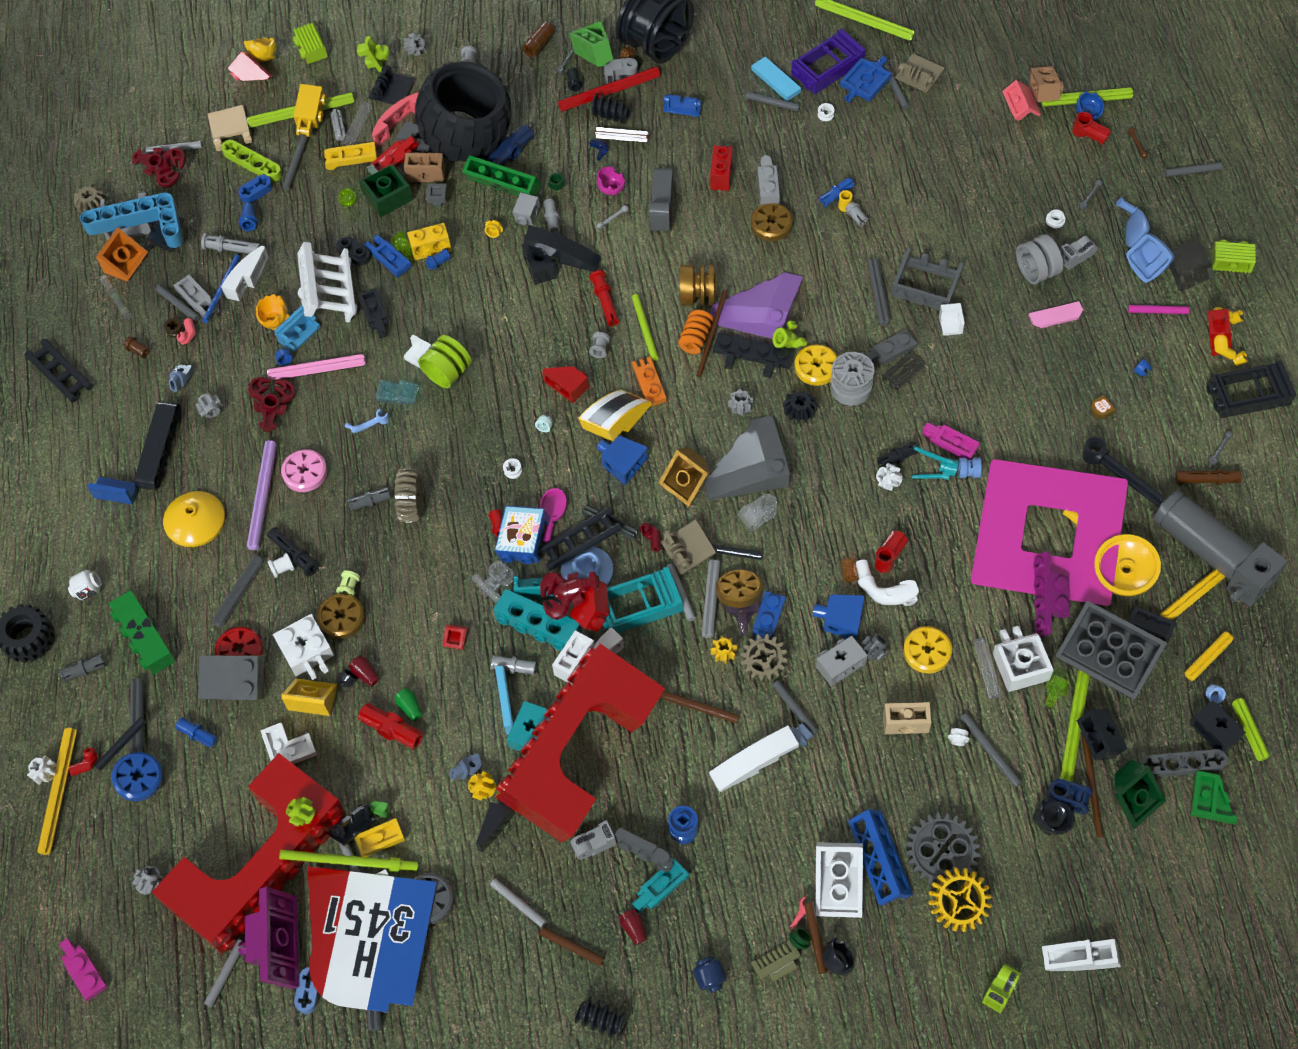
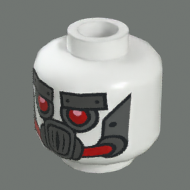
(84, 585)

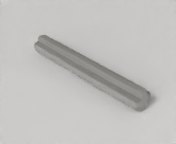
(710, 599)

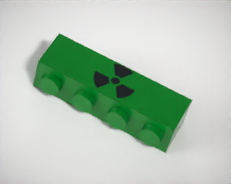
(500, 177)
(141, 632)

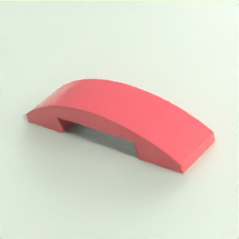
(392, 117)

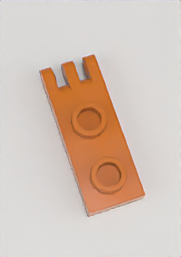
(649, 381)

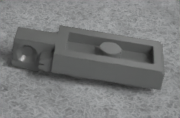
(892, 348)

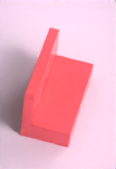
(1020, 100)

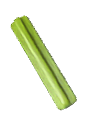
(1249, 726)

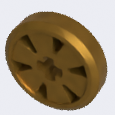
(769, 231)
(750, 591)
(337, 627)

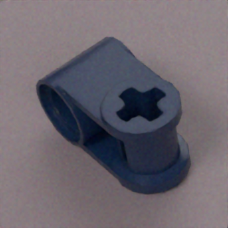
(1071, 795)

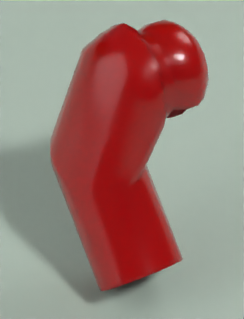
(86, 764)

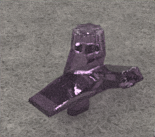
(743, 615)

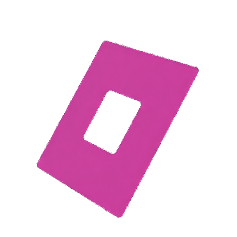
(1009, 492)

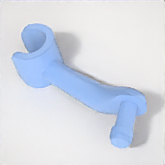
(382, 420)

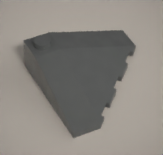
(752, 464)

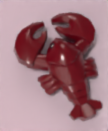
(161, 164)
(270, 402)
(566, 591)

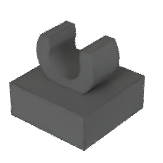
(436, 194)

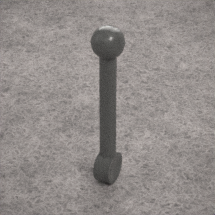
(560, 69)
(1083, 205)
(1213, 459)

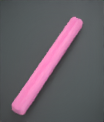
(316, 367)

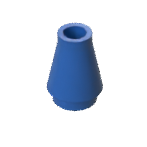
(248, 219)

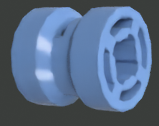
(969, 468)

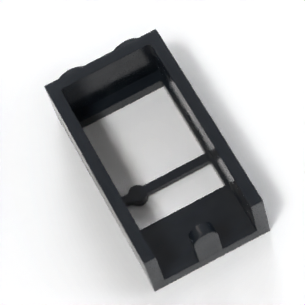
(1277, 377)

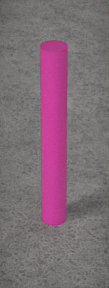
(1158, 309)

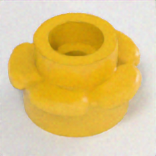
(493, 228)

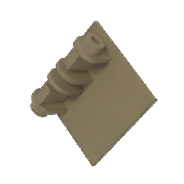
(919, 72)
(687, 547)

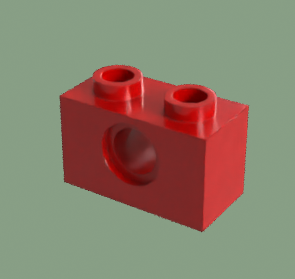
(721, 168)

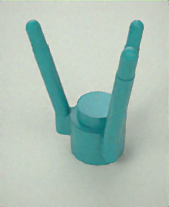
(947, 466)

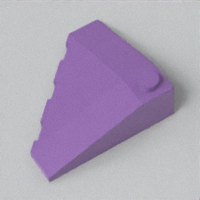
(762, 307)

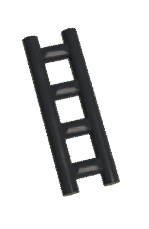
(58, 381)
(591, 541)

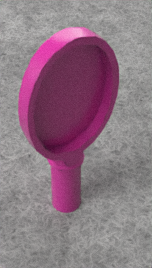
(555, 504)

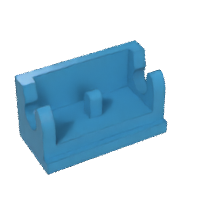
(296, 330)

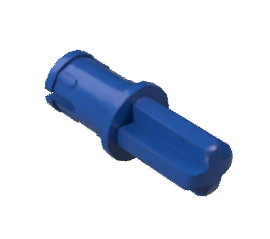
(833, 194)
(196, 732)

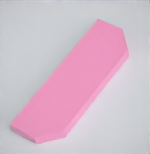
(1056, 315)

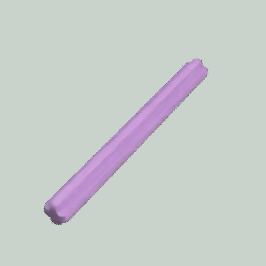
(261, 495)

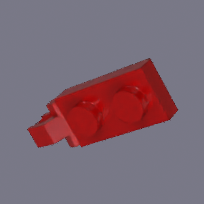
(396, 153)

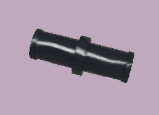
(897, 454)

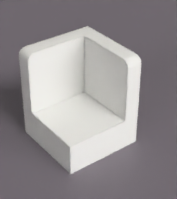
(951, 319)
(418, 348)

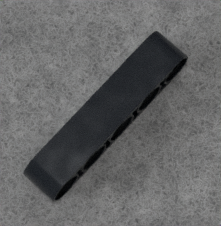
(157, 445)

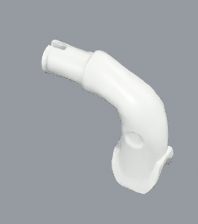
(904, 593)

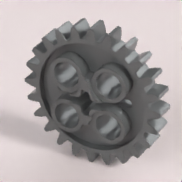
(925, 837)

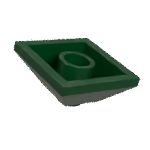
(1137, 792)

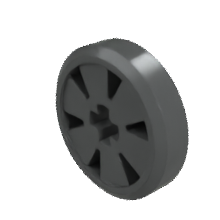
(443, 897)

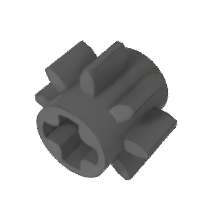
(875, 646)

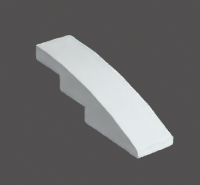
(753, 758)

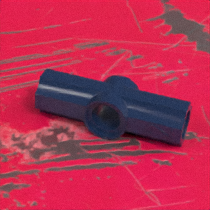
(511, 146)

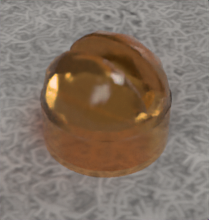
(626, 52)

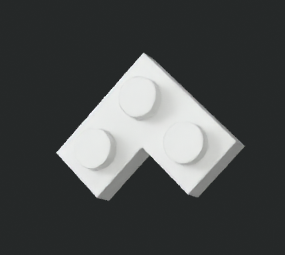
(293, 750)

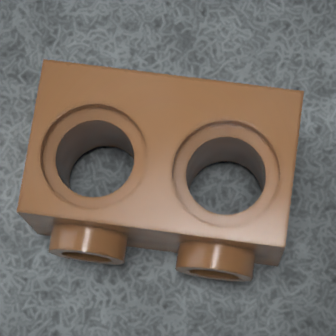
(1045, 84)

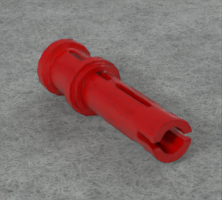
(602, 290)

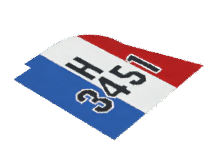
(367, 936)

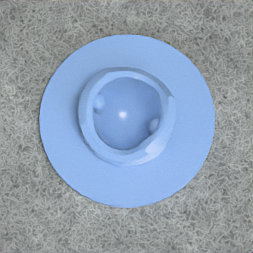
(590, 561)

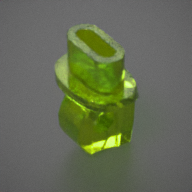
(401, 244)
(1057, 687)

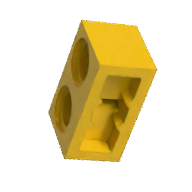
(429, 241)

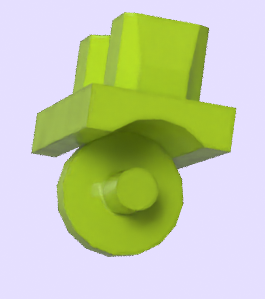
(375, 53)

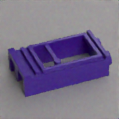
(817, 83)

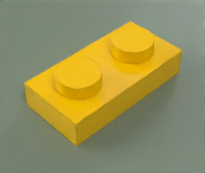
(379, 838)

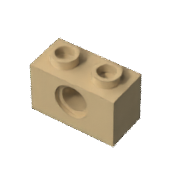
(907, 718)

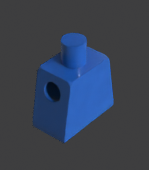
(622, 457)
(841, 615)

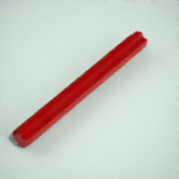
(609, 88)

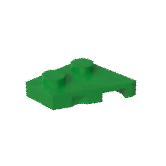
(1210, 799)

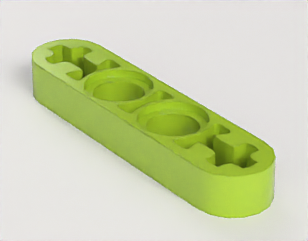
(253, 158)

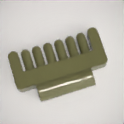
(777, 968)

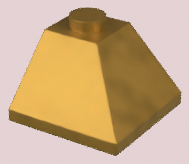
(685, 475)

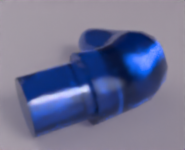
(602, 146)

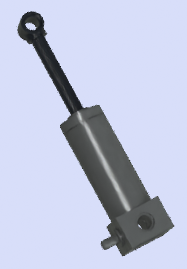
(1247, 568)

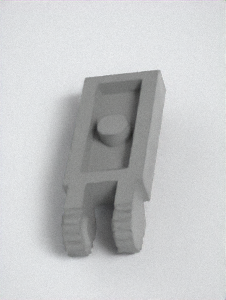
(194, 295)

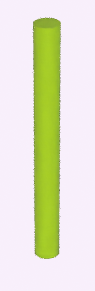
(645, 328)

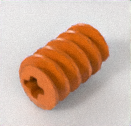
(695, 331)

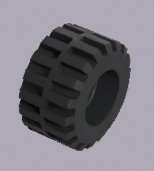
(35, 643)

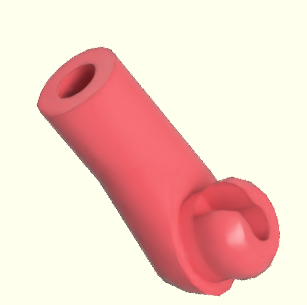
(189, 334)

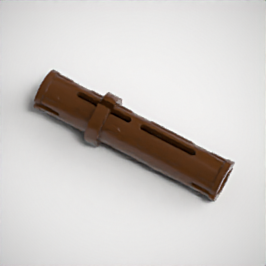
(1215, 476)

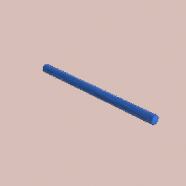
(219, 292)

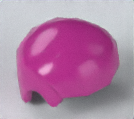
(609, 181)

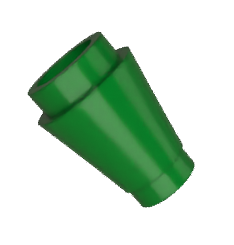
(408, 704)

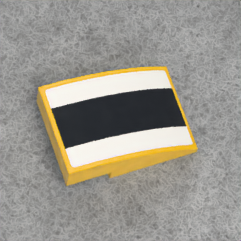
(614, 414)

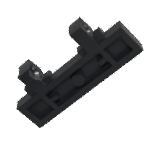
(752, 350)

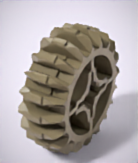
(408, 494)

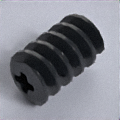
(610, 109)
(601, 1018)

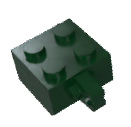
(385, 189)

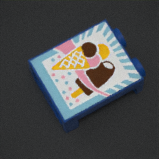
(521, 534)

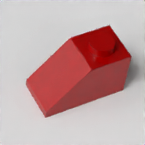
(566, 381)
(594, 609)

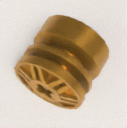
(697, 285)

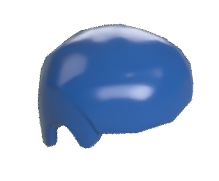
(1091, 104)

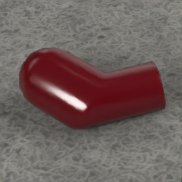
(653, 535)

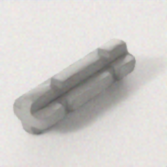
(338, 125)

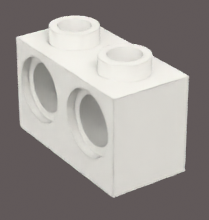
(571, 654)

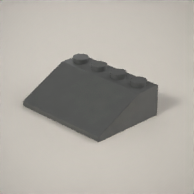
(1111, 650)

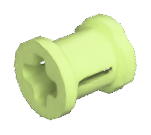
(351, 578)

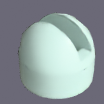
(544, 423)

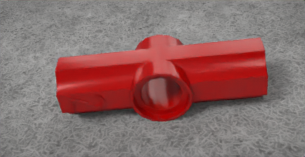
(390, 726)

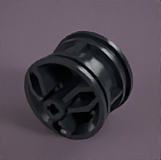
(656, 26)

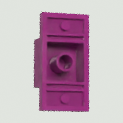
(273, 938)

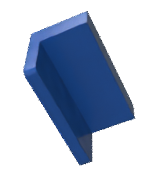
(113, 490)

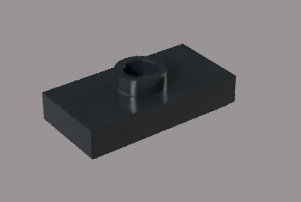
(1152, 623)

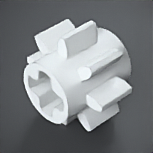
(889, 477)
(41, 769)

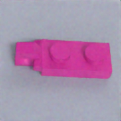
(951, 440)
(82, 970)

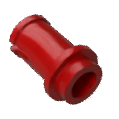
(496, 519)

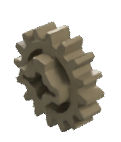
(756, 659)

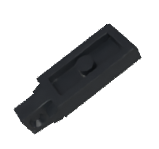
(374, 311)

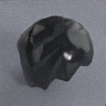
(1054, 816)

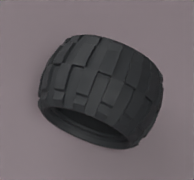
(469, 90)

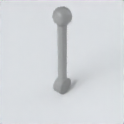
(625, 208)

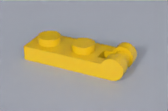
(350, 155)

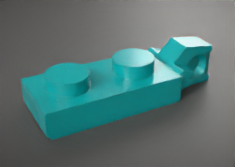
(660, 887)

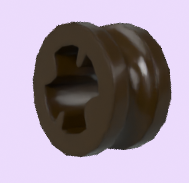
(173, 322)

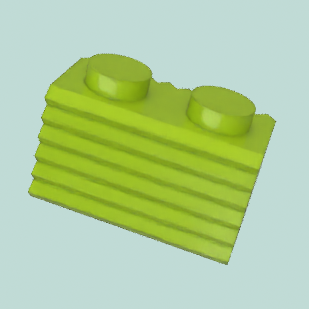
(310, 43)
(1233, 256)

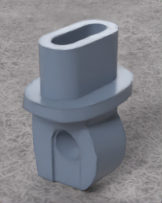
(180, 376)
(801, 734)
(464, 769)

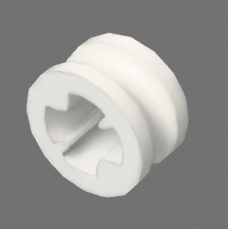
(825, 107)
(517, 465)

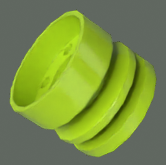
(445, 361)

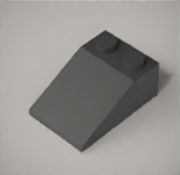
(231, 677)

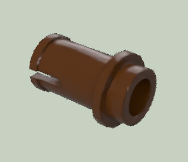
(132, 344)

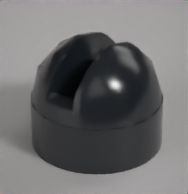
(347, 678)

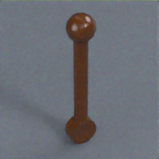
(1131, 132)

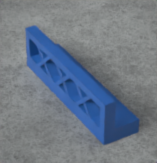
(887, 856)

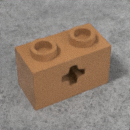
(424, 167)

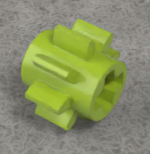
(300, 811)

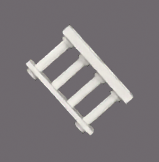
(310, 286)

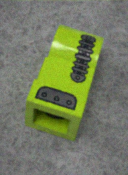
(1001, 988)

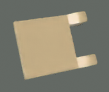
(228, 124)

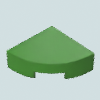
(380, 809)

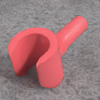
(800, 914)

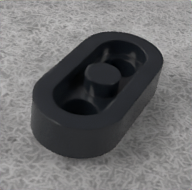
(353, 249)

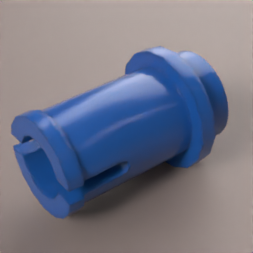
(437, 259)

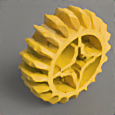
(954, 908)

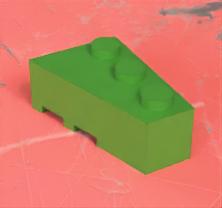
(592, 44)

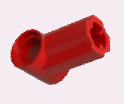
(1087, 127)
(890, 550)

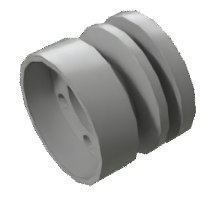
(852, 378)

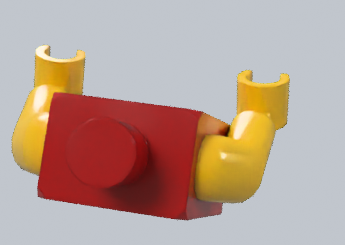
(1220, 334)

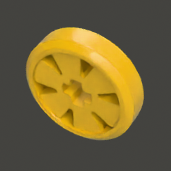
(810, 373)
(940, 649)

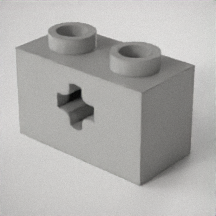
(837, 670)

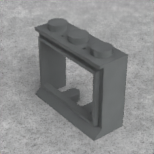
(922, 297)

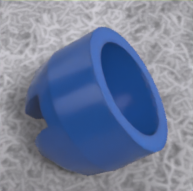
(286, 357)
(1141, 367)

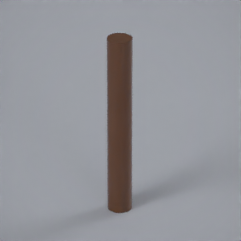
(815, 936)
(572, 946)

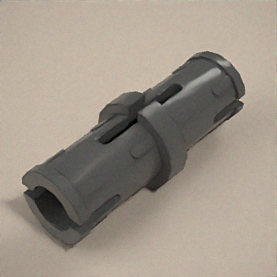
(369, 499)
(82, 668)

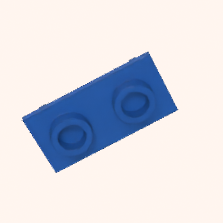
(685, 106)

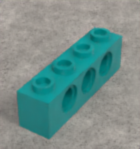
(531, 611)

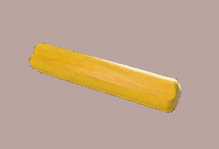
(1209, 656)

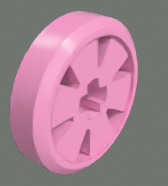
(296, 463)

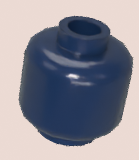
(710, 974)

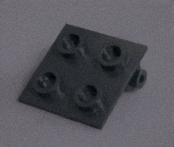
(390, 86)

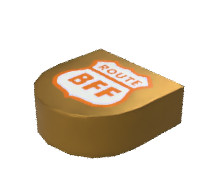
(1102, 408)

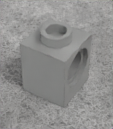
(526, 209)

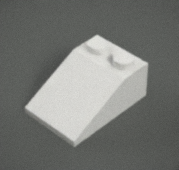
(839, 879)

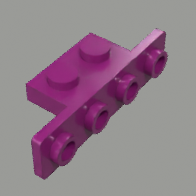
(1050, 595)

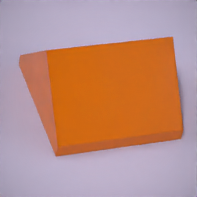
(120, 255)

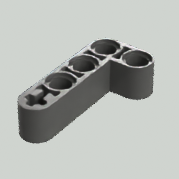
(661, 199)

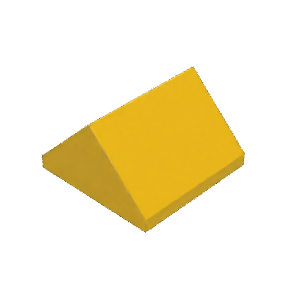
(310, 696)

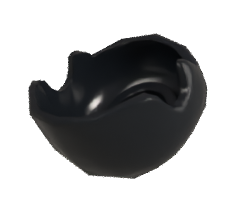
(838, 958)

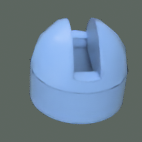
(1218, 698)

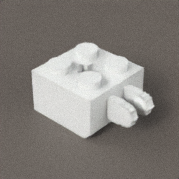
(304, 646)
(1029, 649)

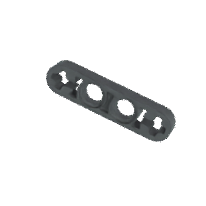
(1182, 761)

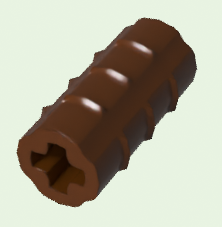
(538, 39)

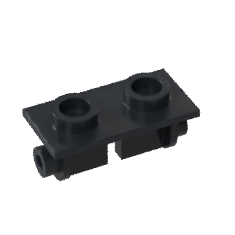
(352, 826)

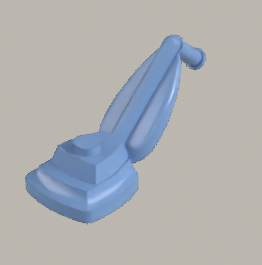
(1148, 254)

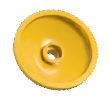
(200, 525)
(1138, 557)

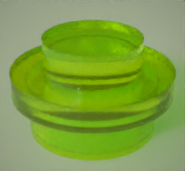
(347, 197)

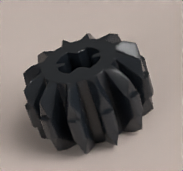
(800, 405)

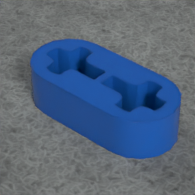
(255, 189)

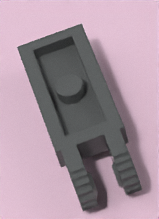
(644, 849)

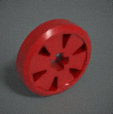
(239, 637)

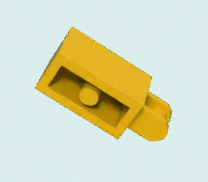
(309, 108)

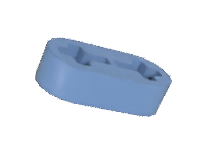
(301, 993)

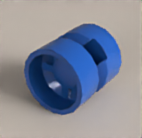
(683, 824)

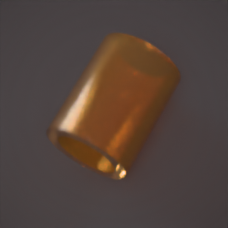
(849, 570)

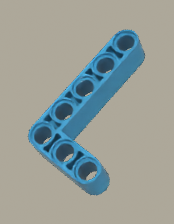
(134, 213)

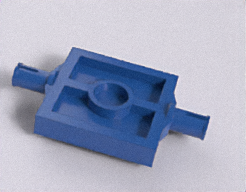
(866, 79)

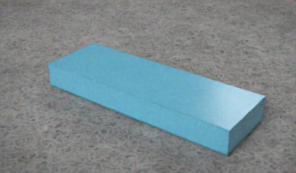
(776, 78)
(504, 698)

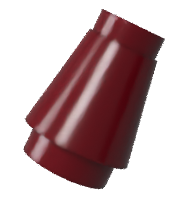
(363, 670)
(633, 926)

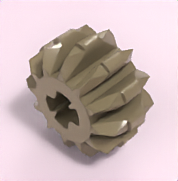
(88, 198)

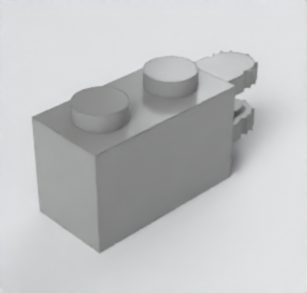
(767, 182)

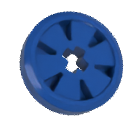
(142, 788)

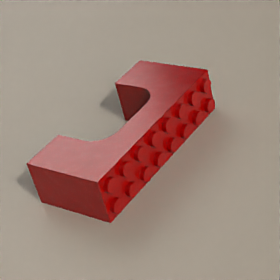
(536, 781)
(219, 907)

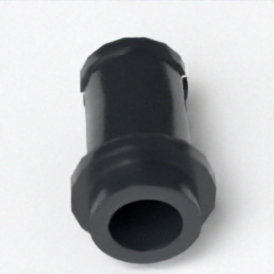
(574, 82)

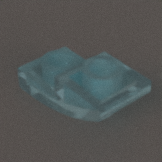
(396, 393)

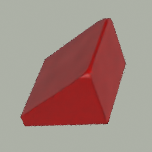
(455, 636)

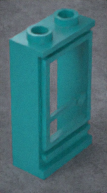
(666, 592)

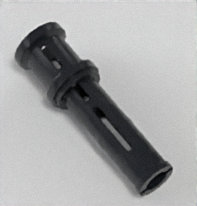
(298, 555)

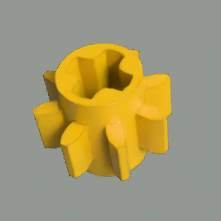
(724, 655)
(482, 785)

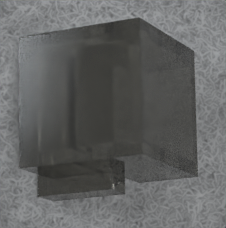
(1190, 265)

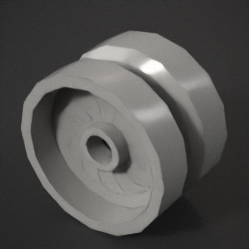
(1039, 259)

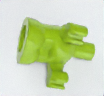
(786, 338)

